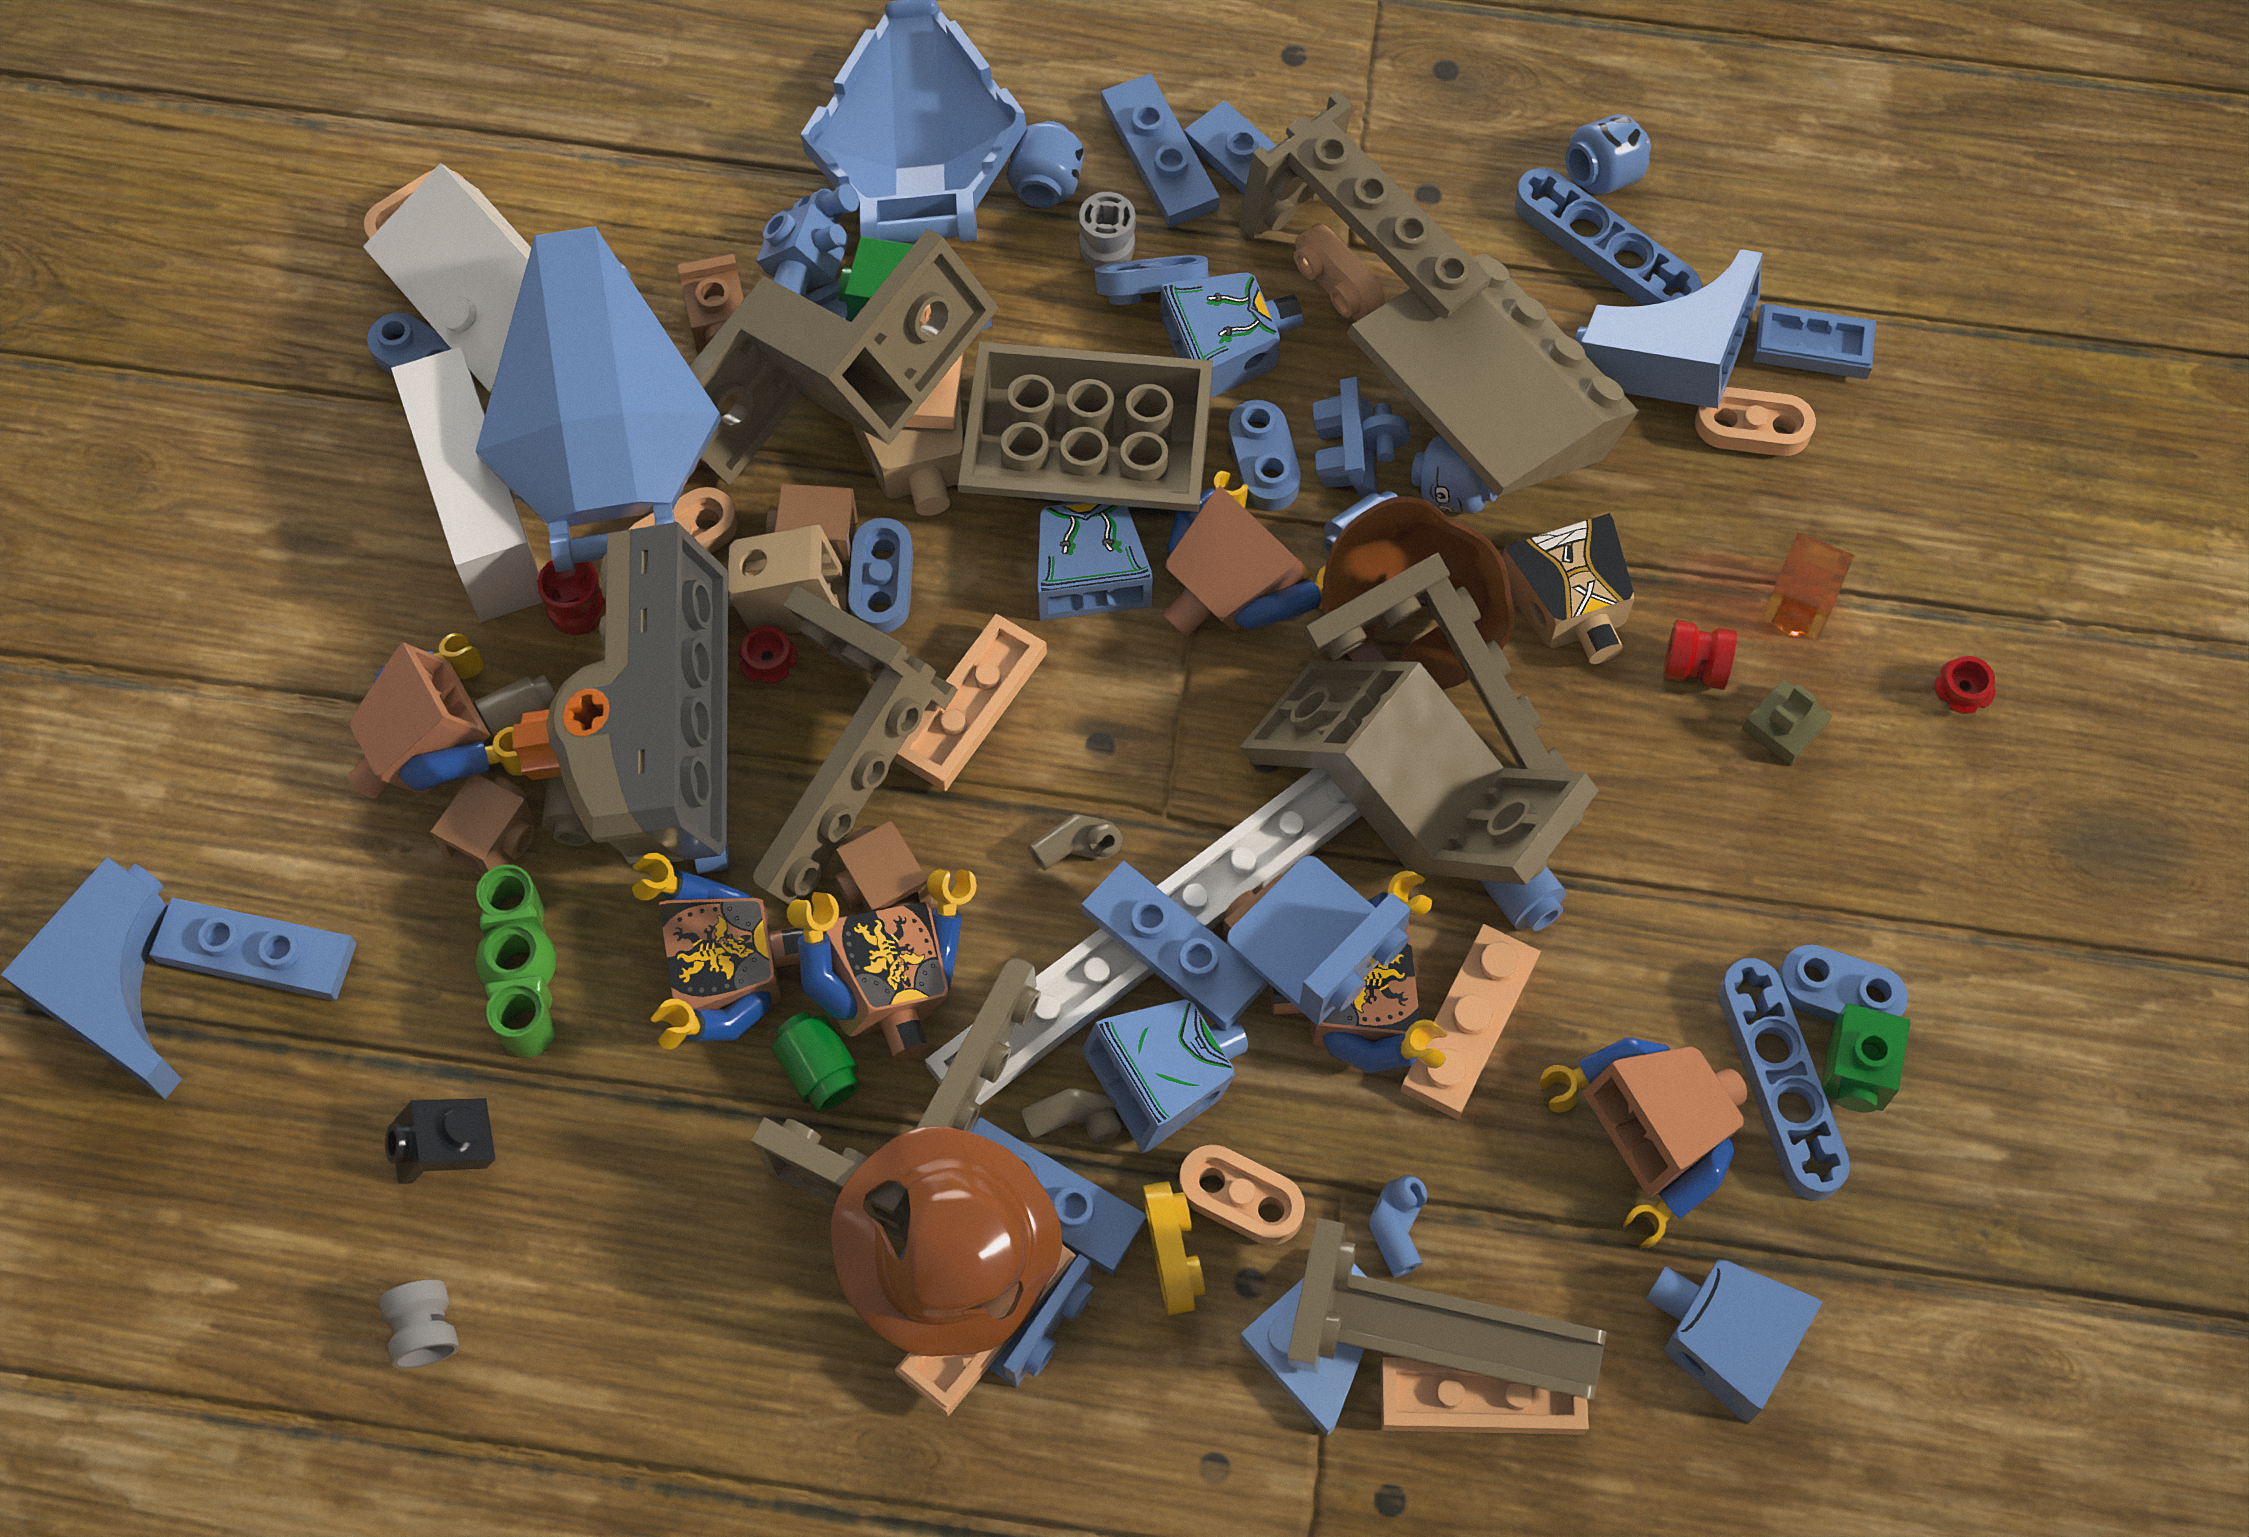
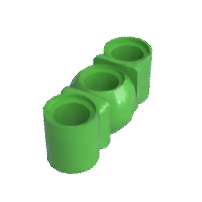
(525, 986)

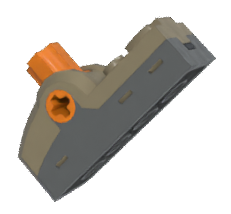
(648, 723)

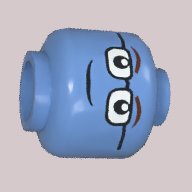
(1449, 480)

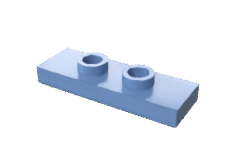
(1160, 150)
(1174, 945)
(253, 949)
(1089, 1216)

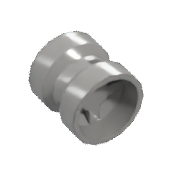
(1106, 229)
(418, 1324)

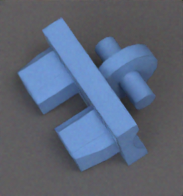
(1362, 434)

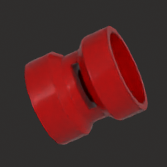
(572, 598)
(1700, 654)

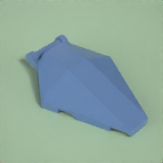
(915, 126)
(591, 399)

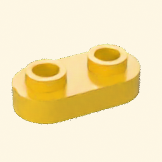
(1178, 1275)

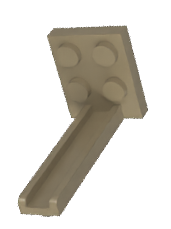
(1327, 165)
(1455, 615)
(863, 750)
(794, 1149)
(1433, 1327)

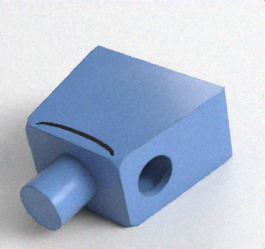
(1734, 1331)

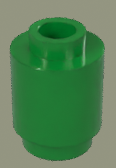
(816, 1061)

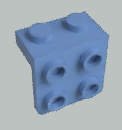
(1318, 938)

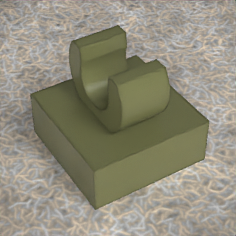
(1787, 721)

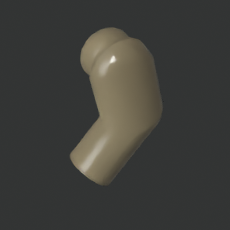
(1077, 836)
(1074, 1107)

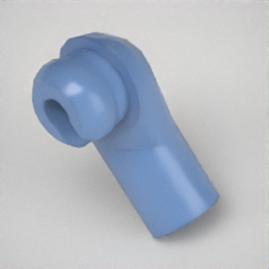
(1392, 1221)

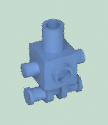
(807, 242)

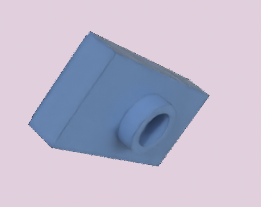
(1227, 142)
(1814, 341)

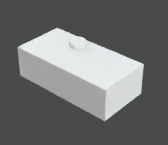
(456, 266)
(470, 499)

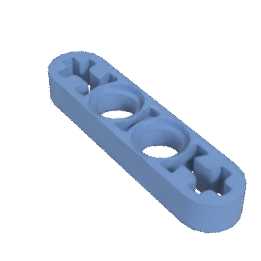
(1599, 250)
(1774, 1079)

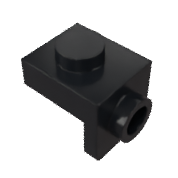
(440, 1137)

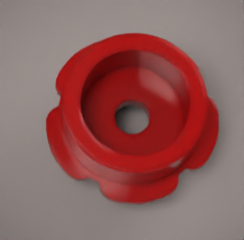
(764, 641)
(1972, 672)

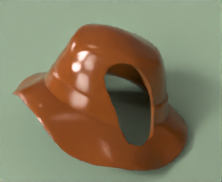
(1395, 538)
(971, 1237)

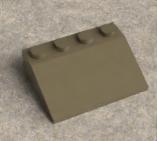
(1498, 382)
(1087, 427)

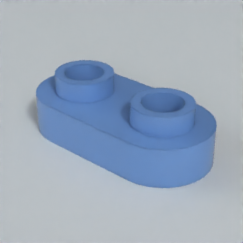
(1129, 279)
(416, 343)
(1264, 450)
(879, 579)
(1843, 983)

